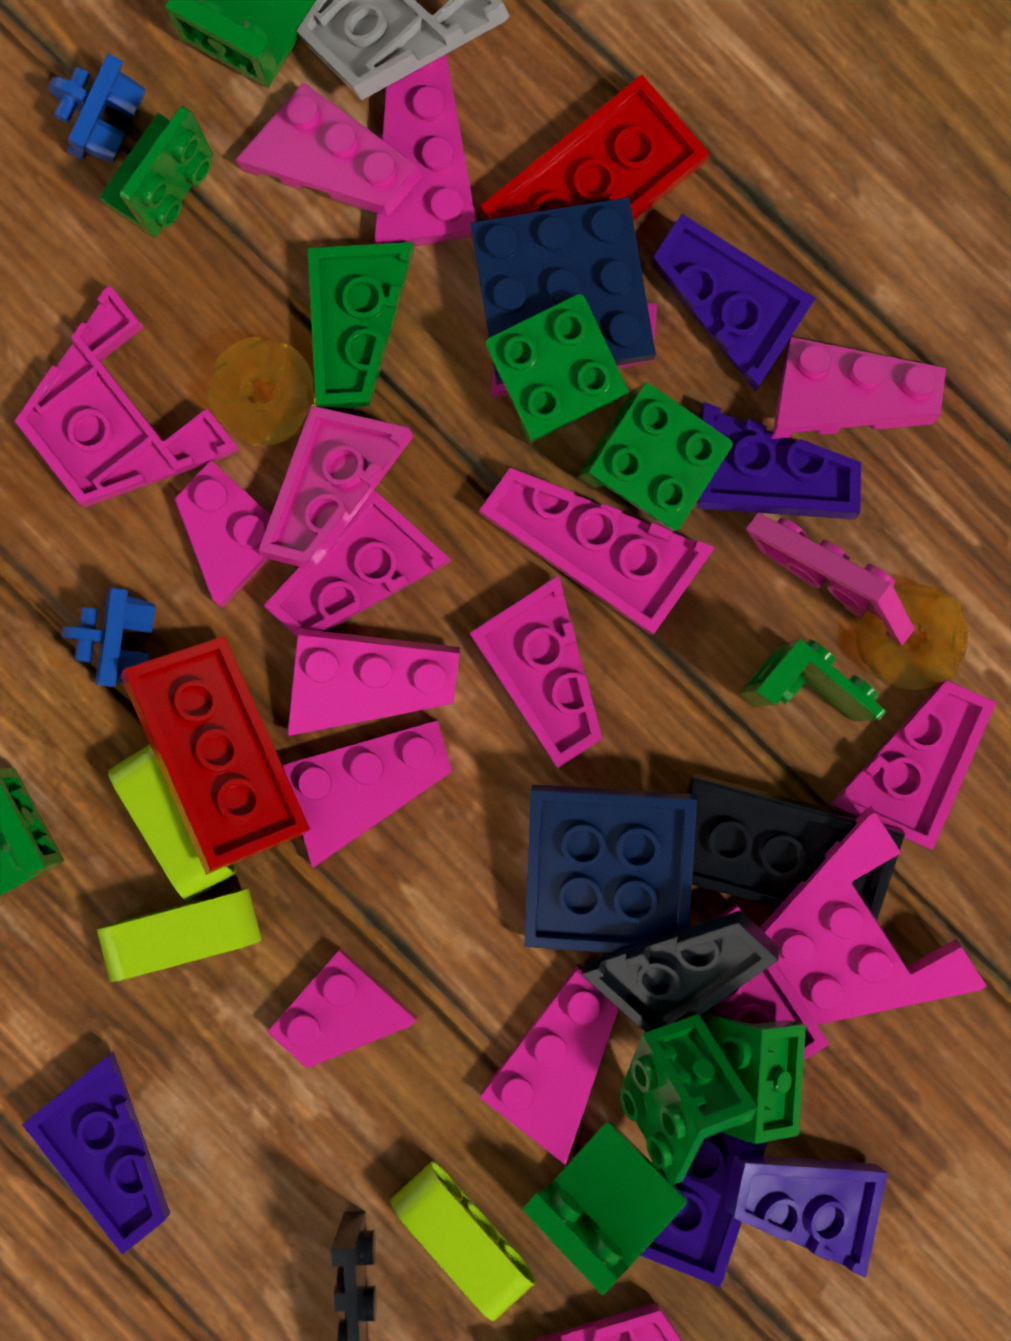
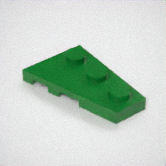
(352, 317)

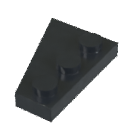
(683, 970)
(351, 1252)

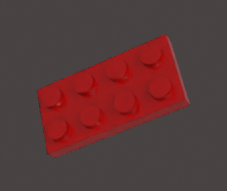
(621, 151)
(214, 753)

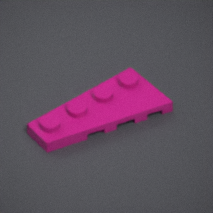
(426, 130)
(614, 556)

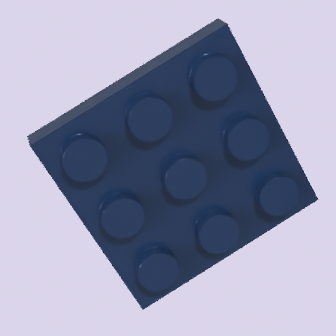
(562, 252)
(607, 867)

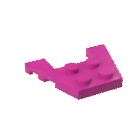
(93, 428)
(838, 950)

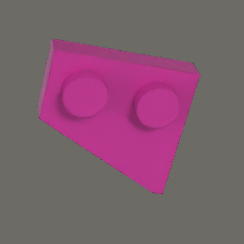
(223, 530)
(339, 1013)

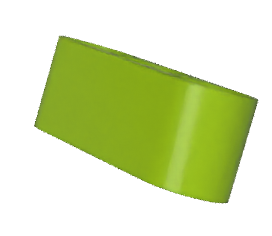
(153, 809)
(179, 935)
(462, 1241)

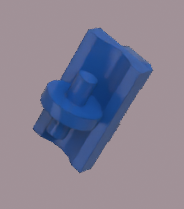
(110, 89)
(119, 614)

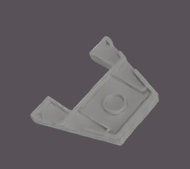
(385, 40)

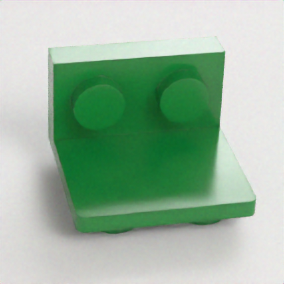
(242, 33)
(159, 172)
(556, 367)
(656, 456)
(811, 663)
(24, 838)
(770, 1067)
(682, 1093)
(606, 1207)

